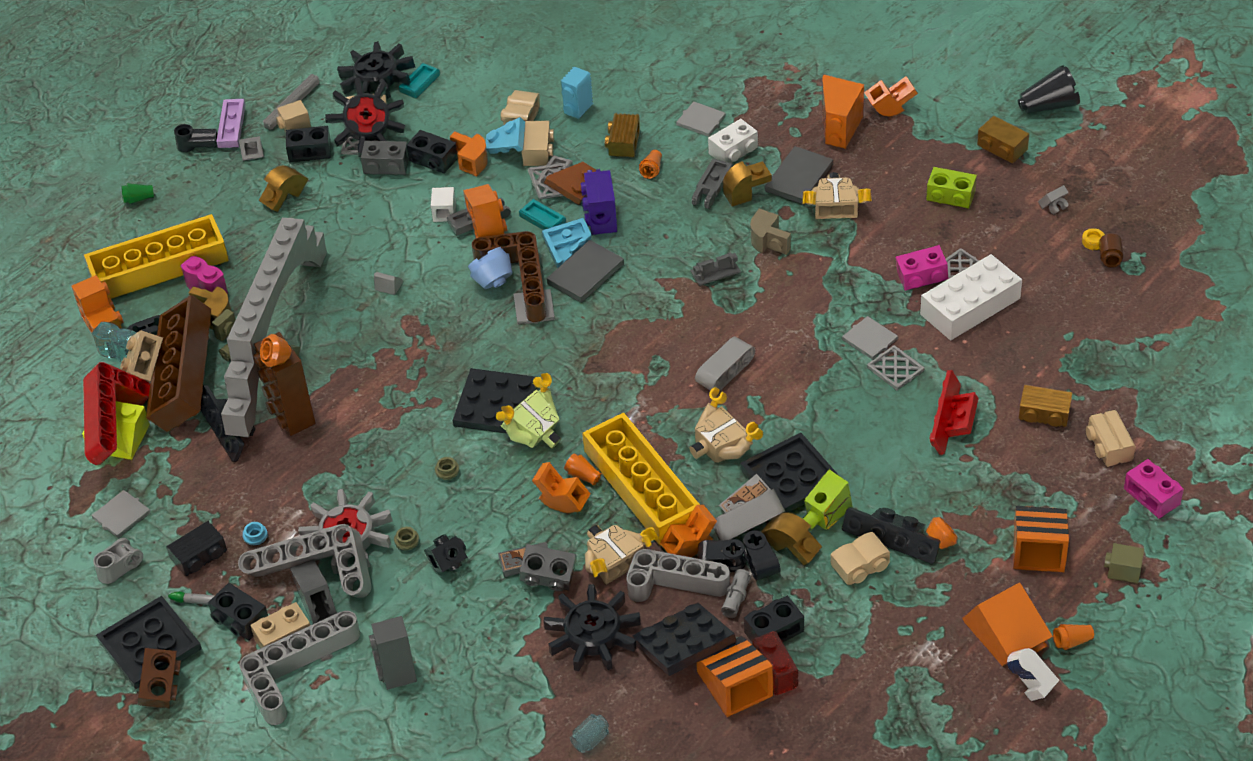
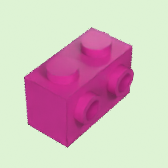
(927, 267)
(1153, 488)

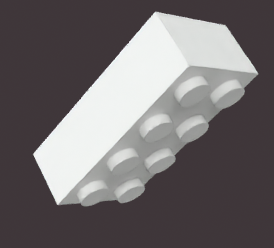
(970, 297)

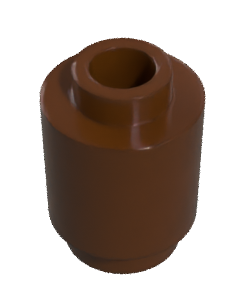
(1111, 250)

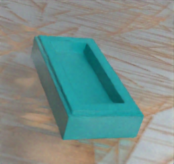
(420, 80)
(541, 215)

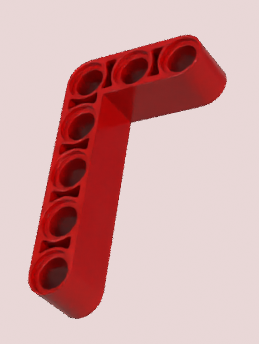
(101, 390)

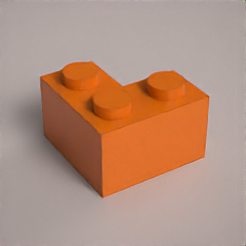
(485, 211)
(95, 304)

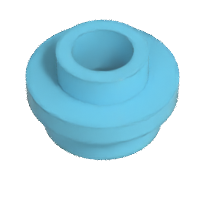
(254, 533)

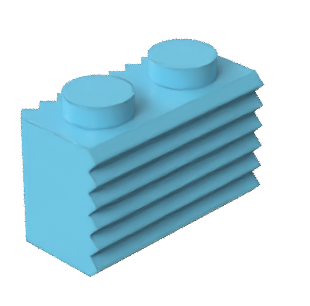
(576, 92)

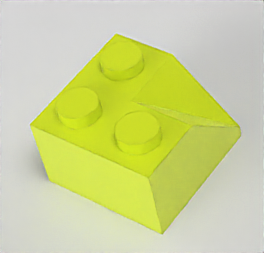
(131, 428)

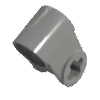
(115, 561)

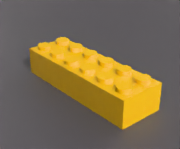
(156, 256)
(638, 474)

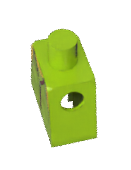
(827, 501)

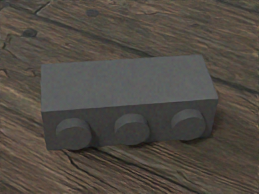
(392, 653)

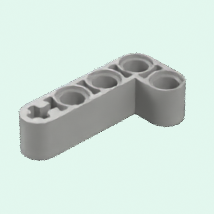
(674, 571)

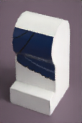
(1032, 672)

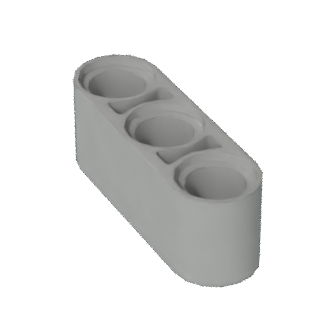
(725, 364)
(748, 515)

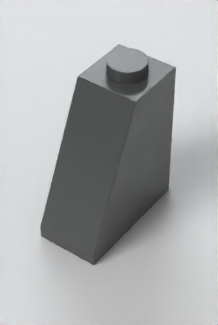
(313, 591)

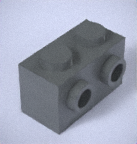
(384, 157)

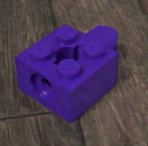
(599, 202)

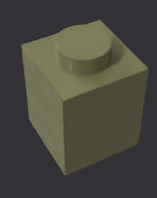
(1124, 563)

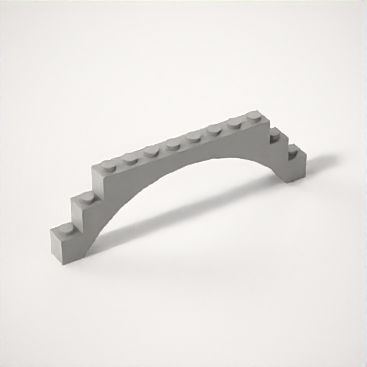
(291, 246)

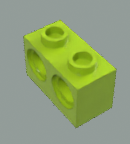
(951, 187)

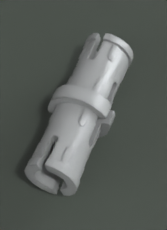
(736, 593)

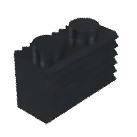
(197, 548)

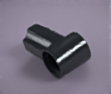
(189, 138)

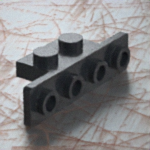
(212, 412)
(894, 531)

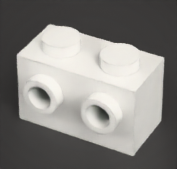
(733, 142)

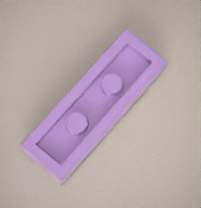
(230, 123)

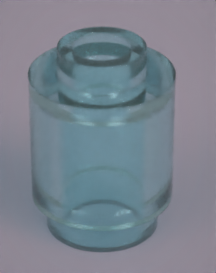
(589, 733)

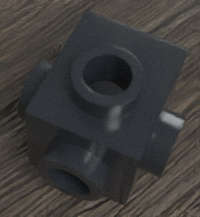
(446, 553)

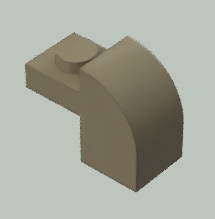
(766, 233)

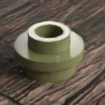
(446, 468)
(406, 538)

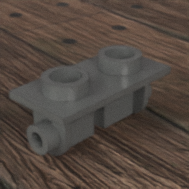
(711, 271)

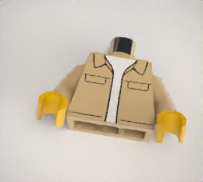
(836, 197)
(721, 434)
(613, 550)

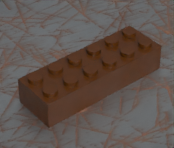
(180, 364)

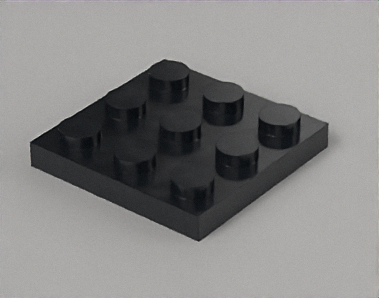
(486, 394)
(789, 469)
(149, 627)
(684, 638)

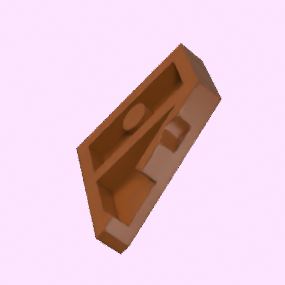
(569, 181)

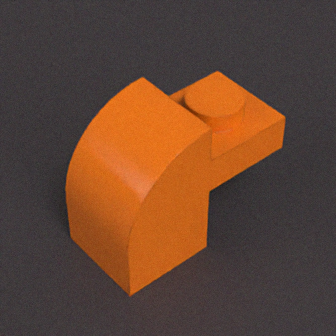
(890, 100)
(470, 153)
(558, 493)
(684, 538)

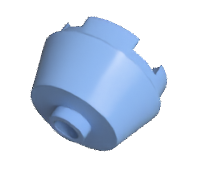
(491, 269)

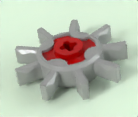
(355, 517)

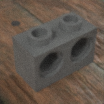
(549, 561)

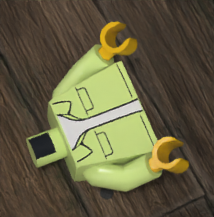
(533, 417)

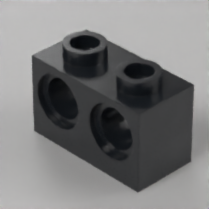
(308, 144)
(432, 151)
(236, 610)
(778, 616)

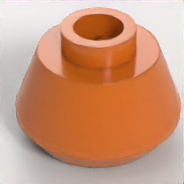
(274, 350)
(941, 530)

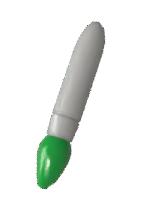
(182, 597)

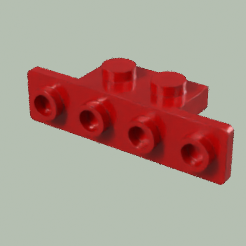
(954, 413)

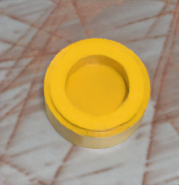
(1091, 238)

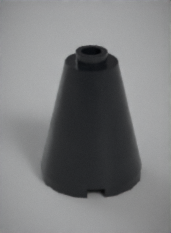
(1050, 92)

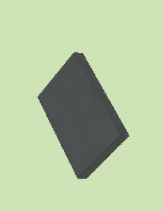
(798, 173)
(585, 271)

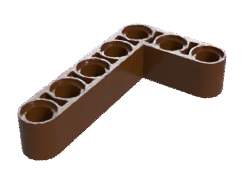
(521, 249)

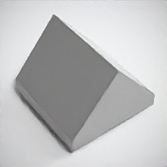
(251, 148)
(387, 283)

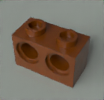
(153, 677)

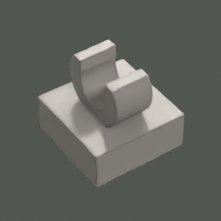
(1053, 198)

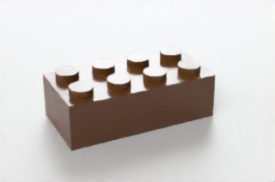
(286, 392)

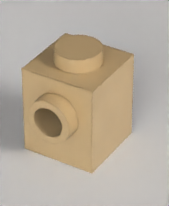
(293, 116)

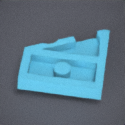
(506, 137)
(566, 239)

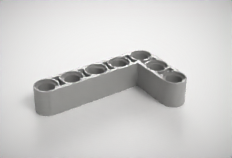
(311, 551)
(290, 653)

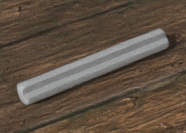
(298, 94)

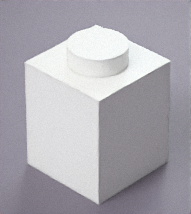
(442, 203)

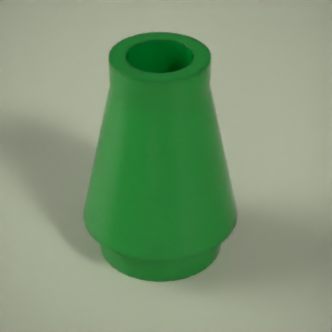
(136, 192)

